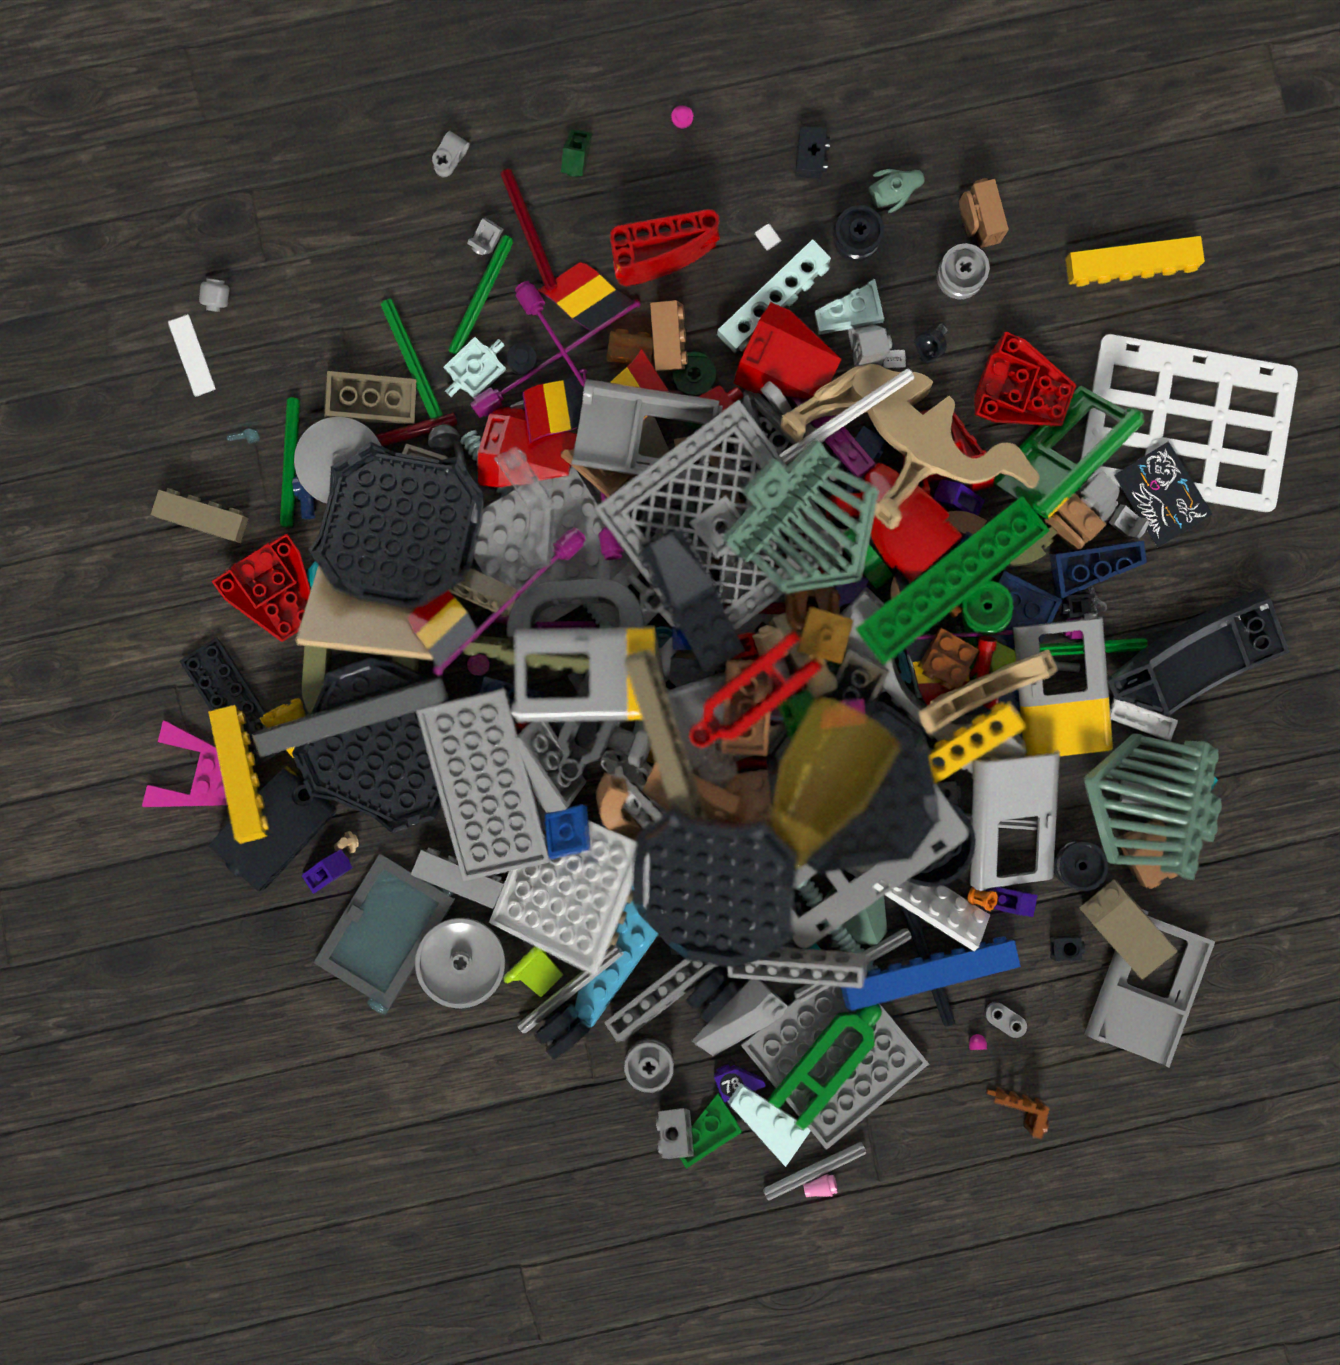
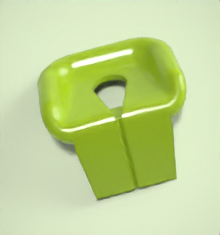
(535, 971)

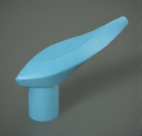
(904, 667)

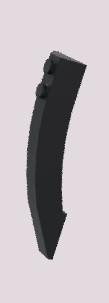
(1202, 654)

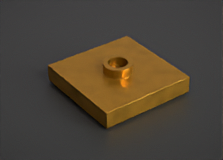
(825, 635)

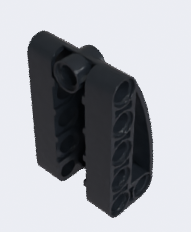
(291, 828)

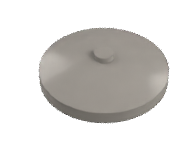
(323, 447)
(460, 963)

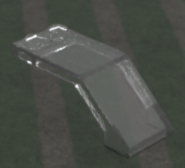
(541, 506)

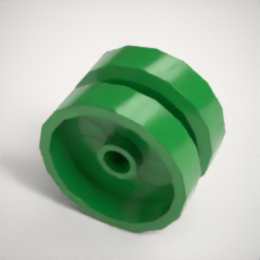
(993, 620)

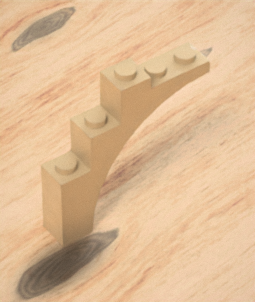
(986, 688)

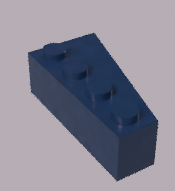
(1085, 567)

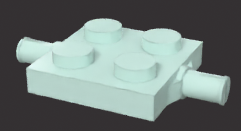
(474, 368)

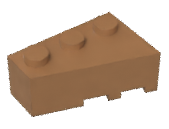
(669, 335)

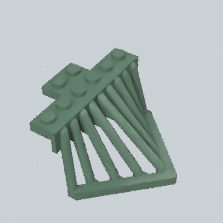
(776, 497)
(1192, 809)

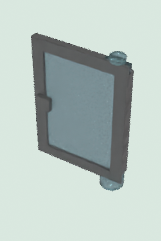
(382, 931)

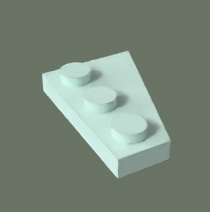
(855, 310)

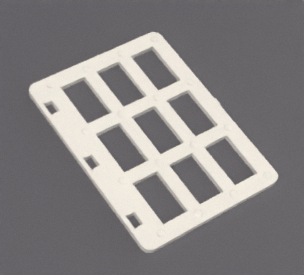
(1218, 368)

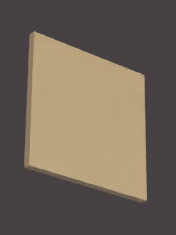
(357, 625)

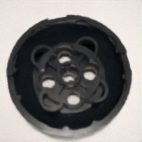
(952, 862)

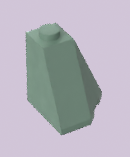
(869, 924)

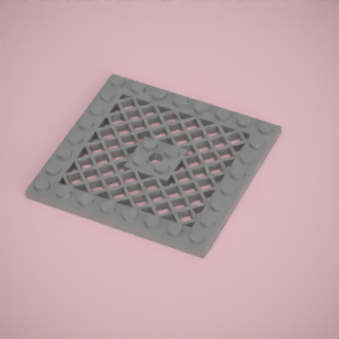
(748, 434)

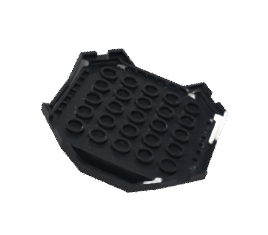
(398, 527)
(376, 766)
(898, 811)
(715, 887)

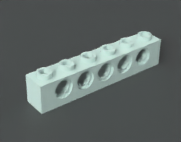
(811, 255)

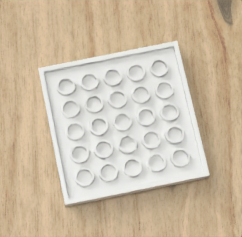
(571, 900)

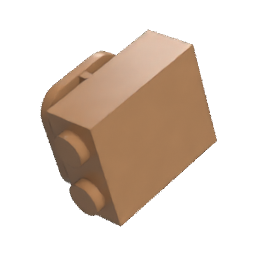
(983, 213)
(1075, 523)
(1146, 875)

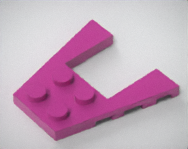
(207, 782)

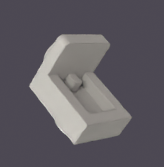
(485, 237)
(1128, 522)

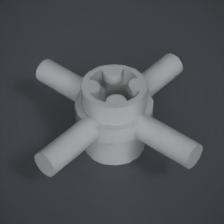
(645, 592)

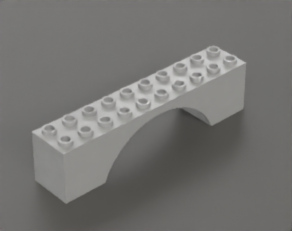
(862, 608)

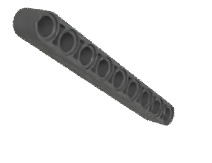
(350, 716)

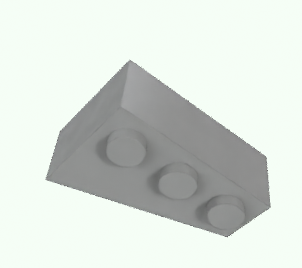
(869, 344)
(1100, 496)

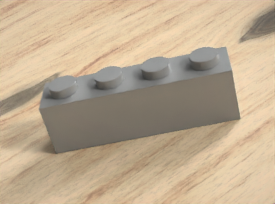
(447, 875)

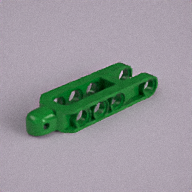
(862, 1020)

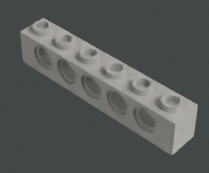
(806, 967)
(657, 998)

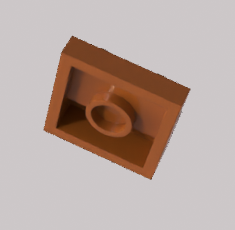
(948, 659)

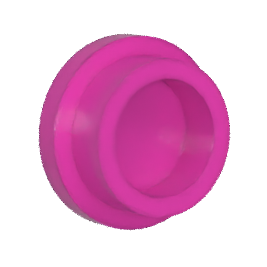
(682, 116)
(478, 664)

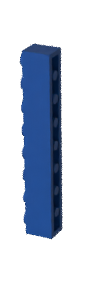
(932, 973)

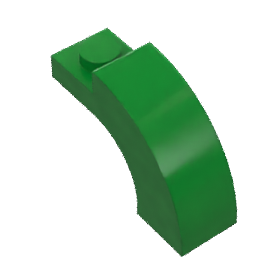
(874, 567)

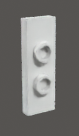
(1143, 719)

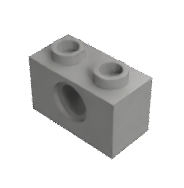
(683, 1144)

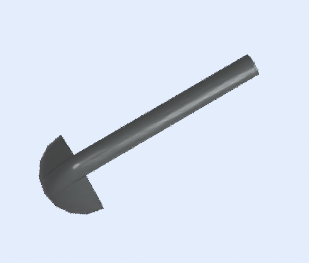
(445, 437)

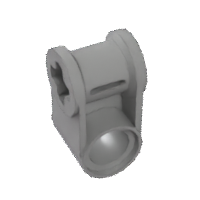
(450, 150)

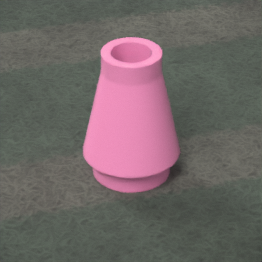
(822, 1186)

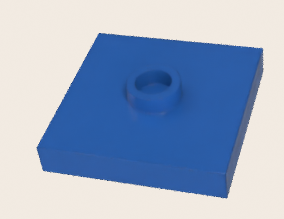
(567, 832)

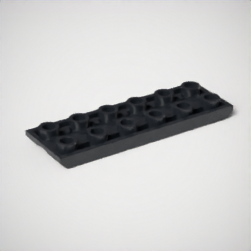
(224, 686)

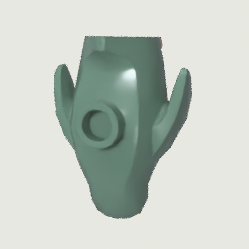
(894, 187)

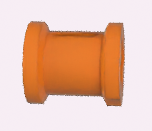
(983, 898)

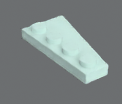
(771, 1124)

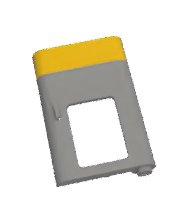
(610, 685)

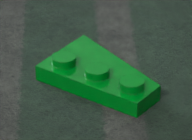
(712, 1130)

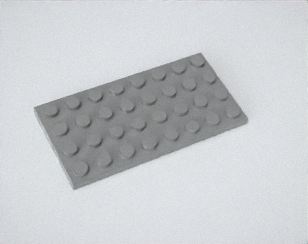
(483, 784)

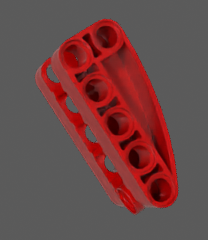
(662, 253)

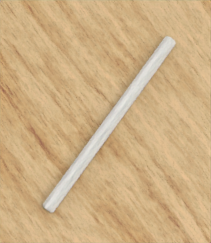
(845, 417)

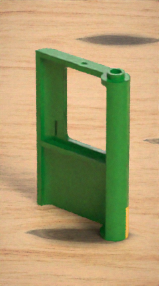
(1058, 475)

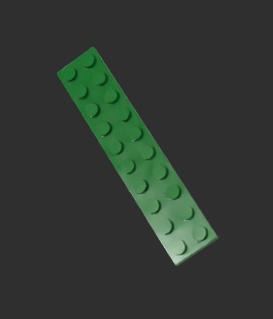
(951, 580)

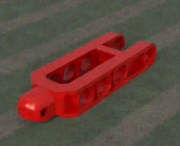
(710, 727)

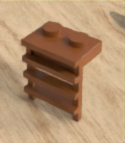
(1037, 1111)

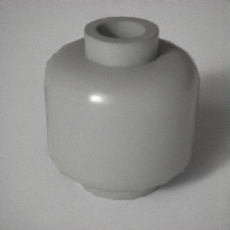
(214, 294)

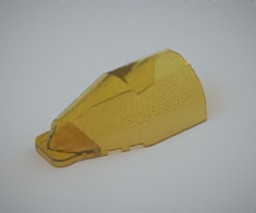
(828, 774)

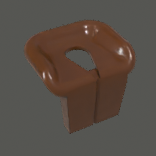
(796, 601)

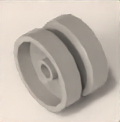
(967, 283)
(649, 1078)

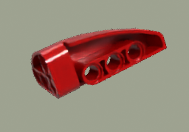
(920, 532)

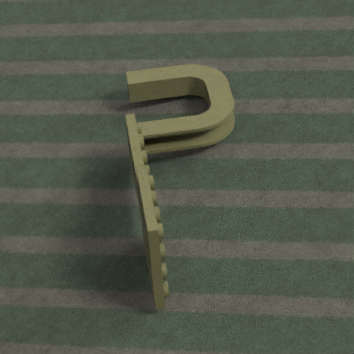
(318, 662)

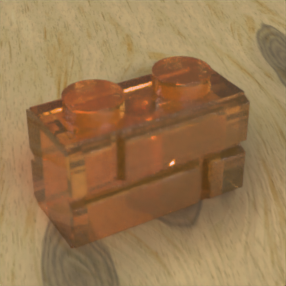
(625, 346)

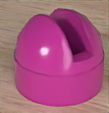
(977, 1042)

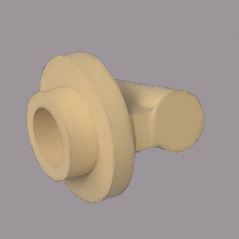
(349, 842)

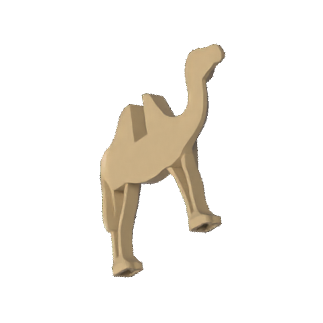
(920, 438)

